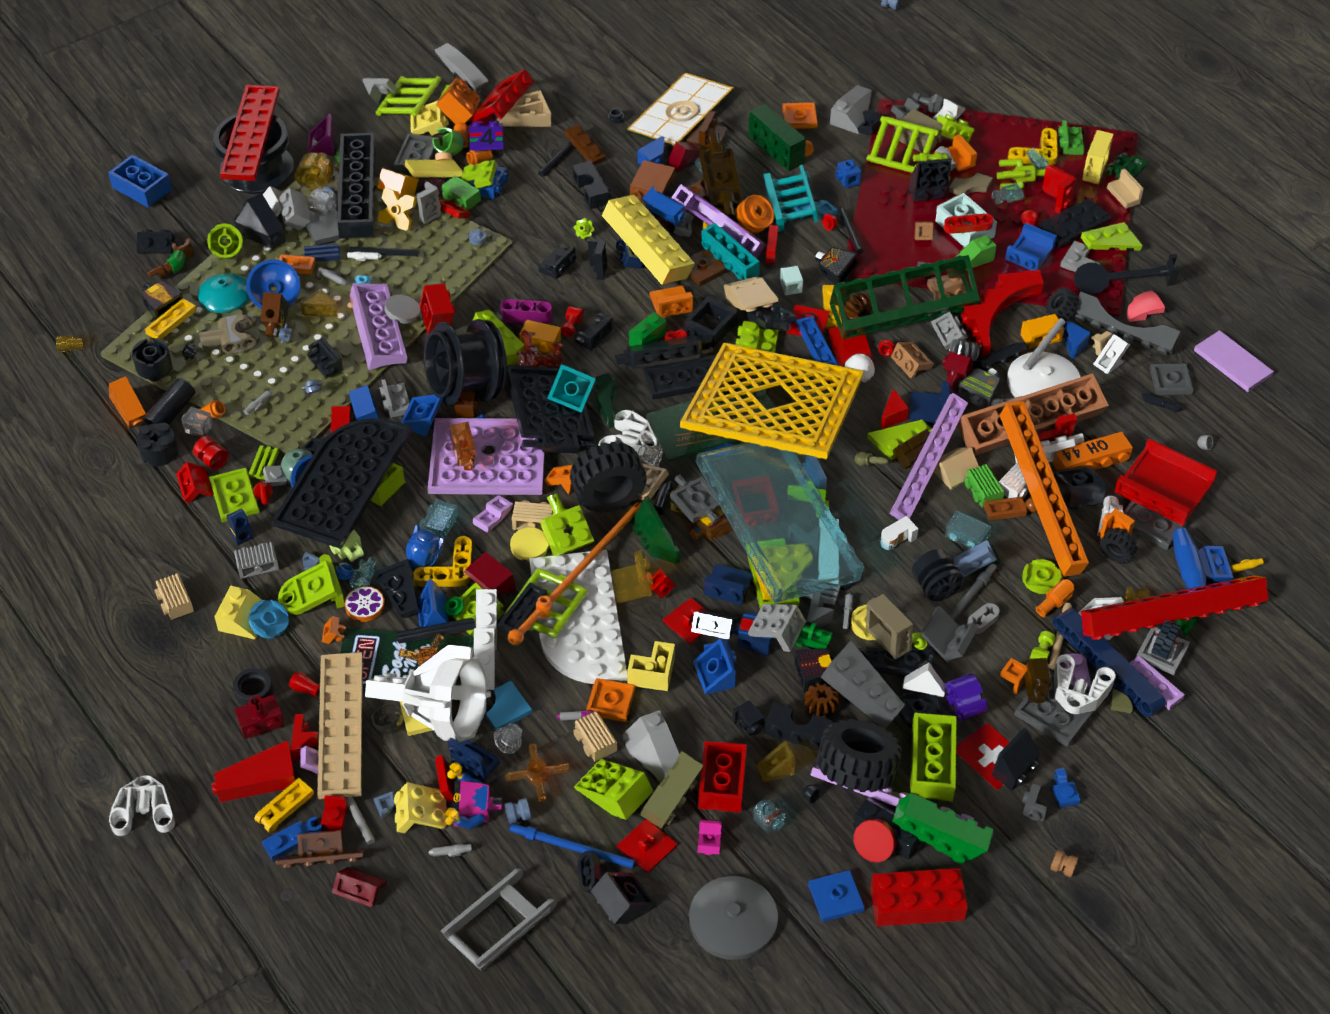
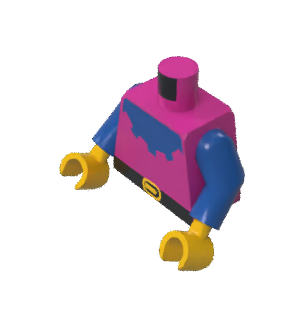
(471, 800)

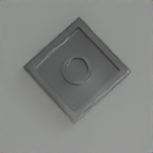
(1171, 379)

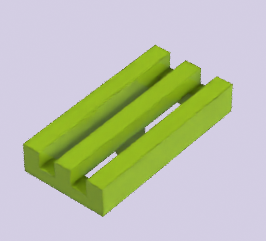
(266, 451)

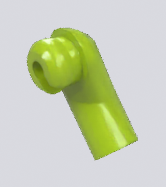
(919, 641)

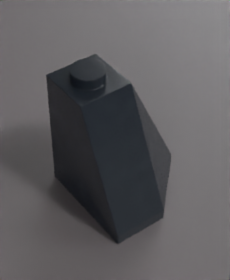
(260, 223)

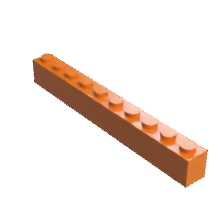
(1043, 489)

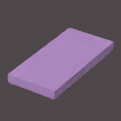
(1233, 361)

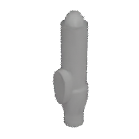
(332, 275)
(258, 403)
(452, 851)

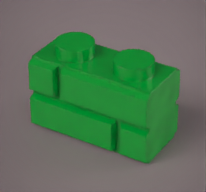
(648, 330)

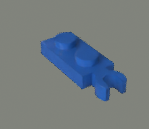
(286, 840)

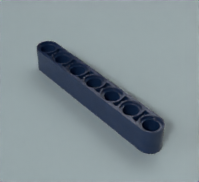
(1102, 654)

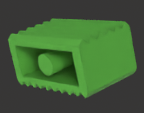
(461, 193)
(983, 485)

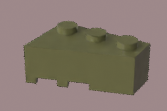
(672, 791)

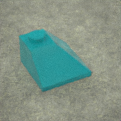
(571, 388)

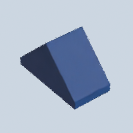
(1075, 338)

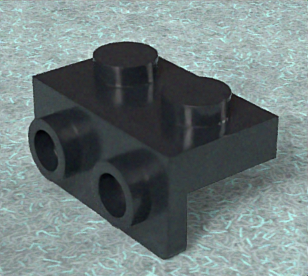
(155, 242)

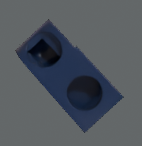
(238, 524)

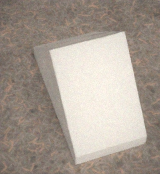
(925, 680)

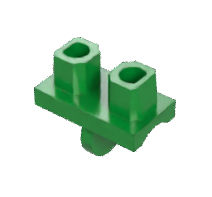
(813, 637)

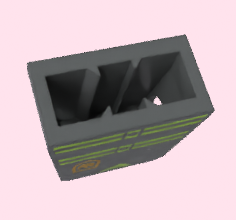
(980, 387)

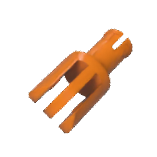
(1056, 597)

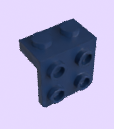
(928, 405)
(727, 584)
(473, 758)

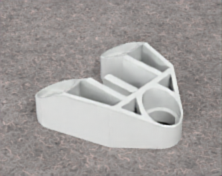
(634, 430)
(1077, 696)
(125, 801)

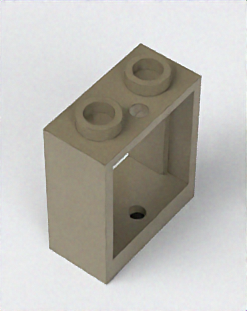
(889, 626)

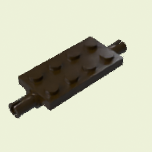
(720, 176)

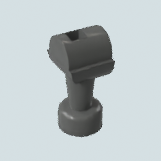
(934, 103)

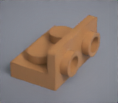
(910, 358)

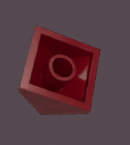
(491, 574)

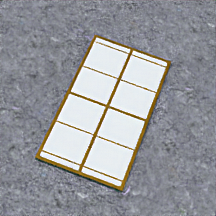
(688, 87)

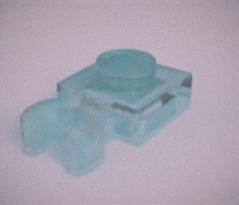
(1009, 193)
(363, 575)

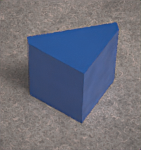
(422, 413)
(432, 605)
(715, 668)

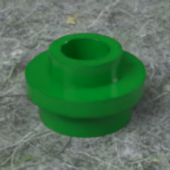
(457, 610)

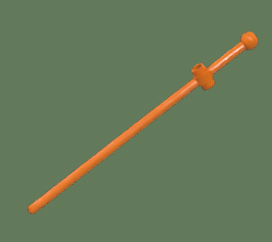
(544, 603)

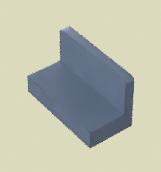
(815, 471)
(975, 558)

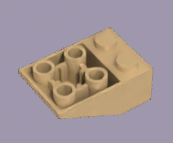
(749, 294)

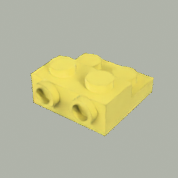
(428, 119)

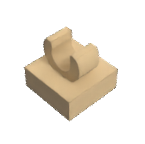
(1101, 341)

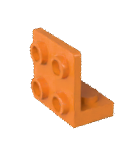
(672, 301)

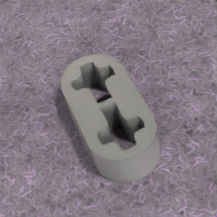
(986, 621)

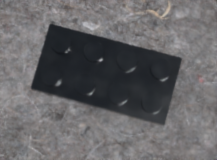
(1073, 221)
(677, 377)

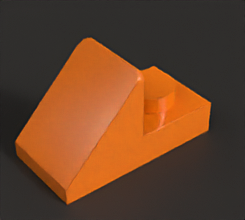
(561, 476)

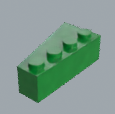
(941, 828)

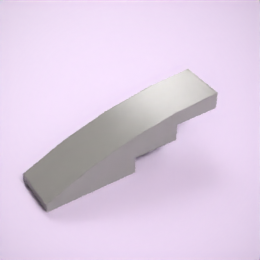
(462, 66)

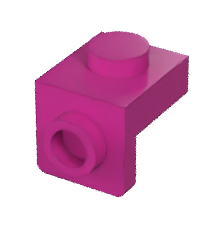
(709, 837)

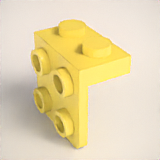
(419, 806)

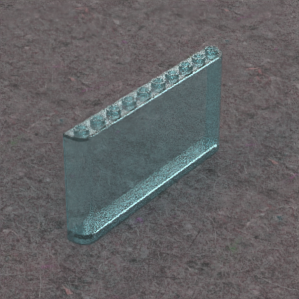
(780, 519)

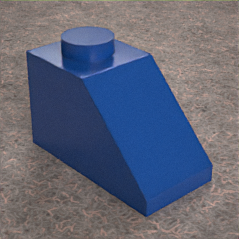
(652, 152)

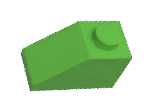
(980, 251)

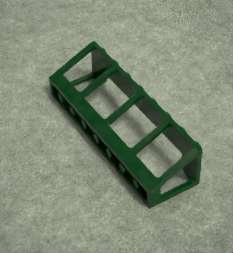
(911, 313)

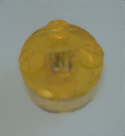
(314, 171)

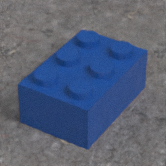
(140, 180)

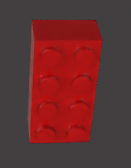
(918, 897)

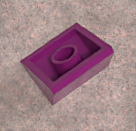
(321, 137)

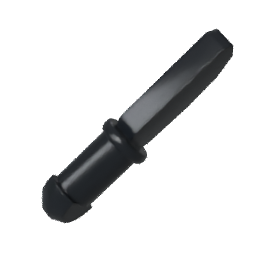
(1153, 400)

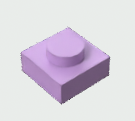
(309, 759)

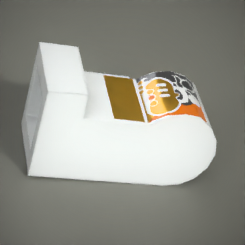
(898, 532)

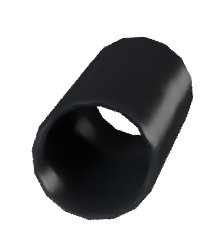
(170, 403)

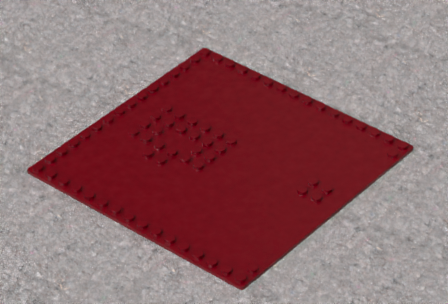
(888, 214)

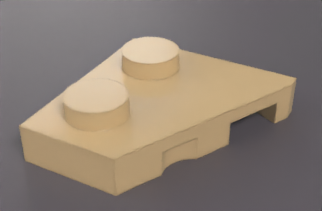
(655, 478)

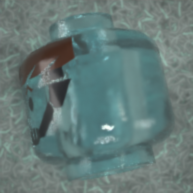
(769, 816)

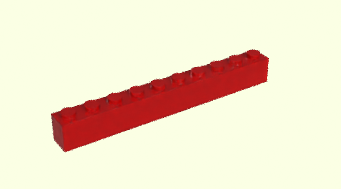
(1173, 606)

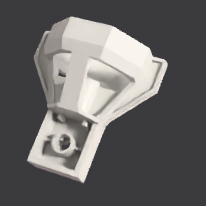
(432, 687)

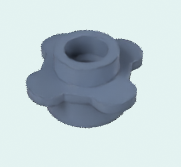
(284, 334)
(312, 387)

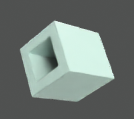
(791, 280)

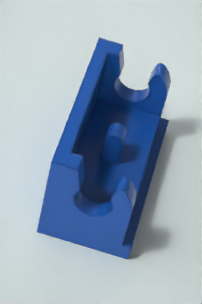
(363, 403)

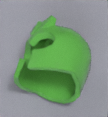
(452, 141)

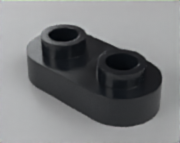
(588, 871)

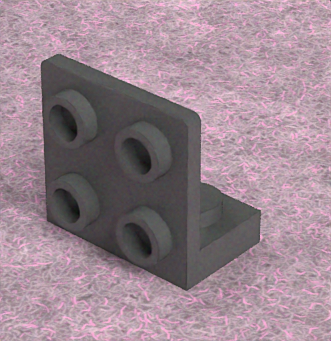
(946, 635)

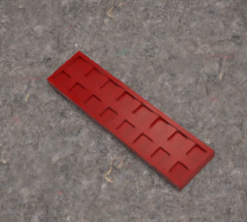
(250, 133)

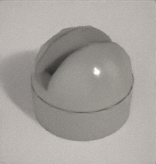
(1205, 442)

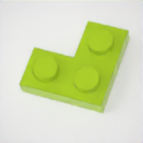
(482, 173)

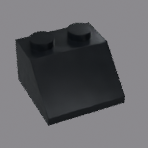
(1080, 486)
(1017, 760)
(622, 897)

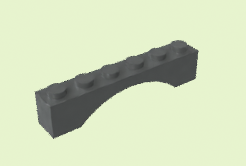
(1159, 337)

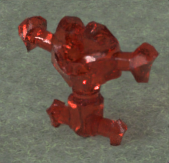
(531, 356)

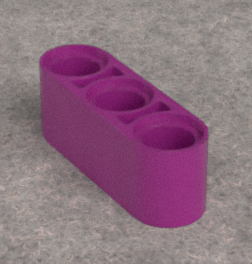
(521, 310)

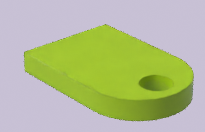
(308, 589)

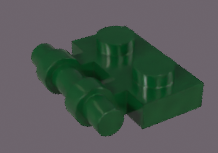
(1133, 165)

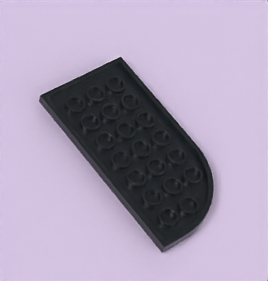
(341, 480)

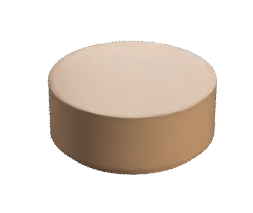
(443, 156)

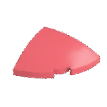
(1143, 305)

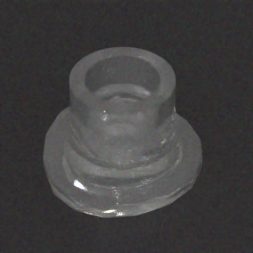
(651, 455)
(508, 738)

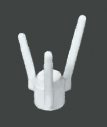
(1109, 505)

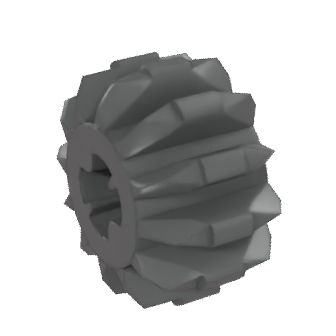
(965, 348)

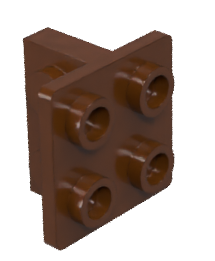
(699, 135)

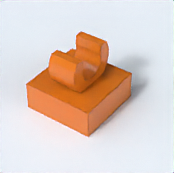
(332, 630)

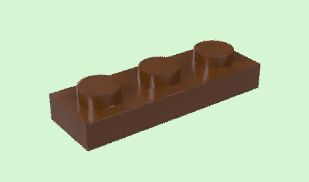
(585, 144)

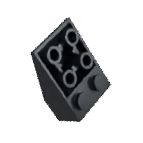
(930, 179)

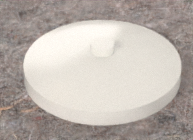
(1044, 373)

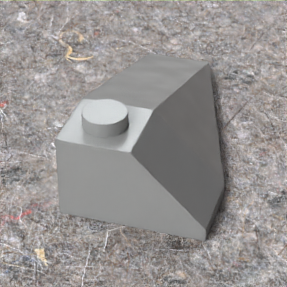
(849, 109)
(652, 744)

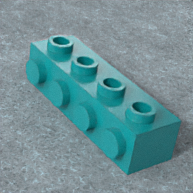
(730, 252)

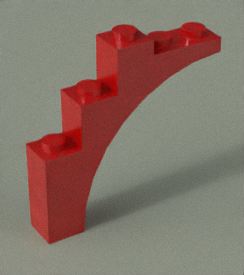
(1008, 290)

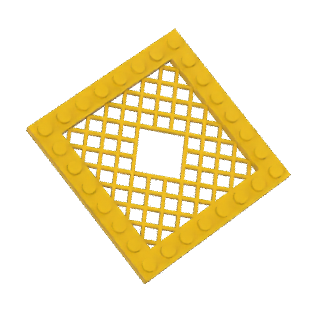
(814, 444)

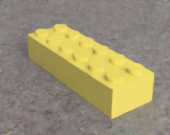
(648, 239)

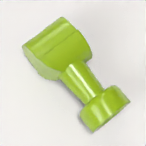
(1046, 640)

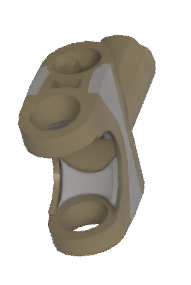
(230, 334)

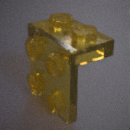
(632, 581)

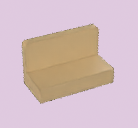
(1126, 189)

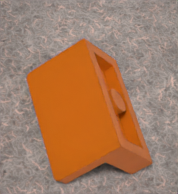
(962, 153)

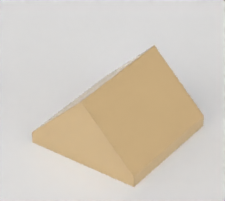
(954, 466)

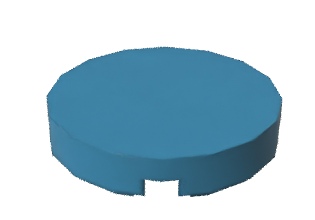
(268, 619)

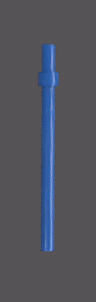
(532, 833)

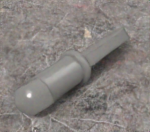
(847, 609)

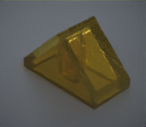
(319, 305)
(778, 763)

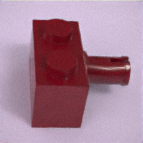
(956, 368)
(259, 716)

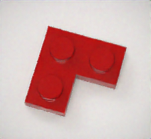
(1064, 427)

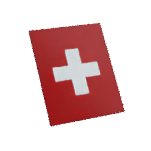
(981, 752)

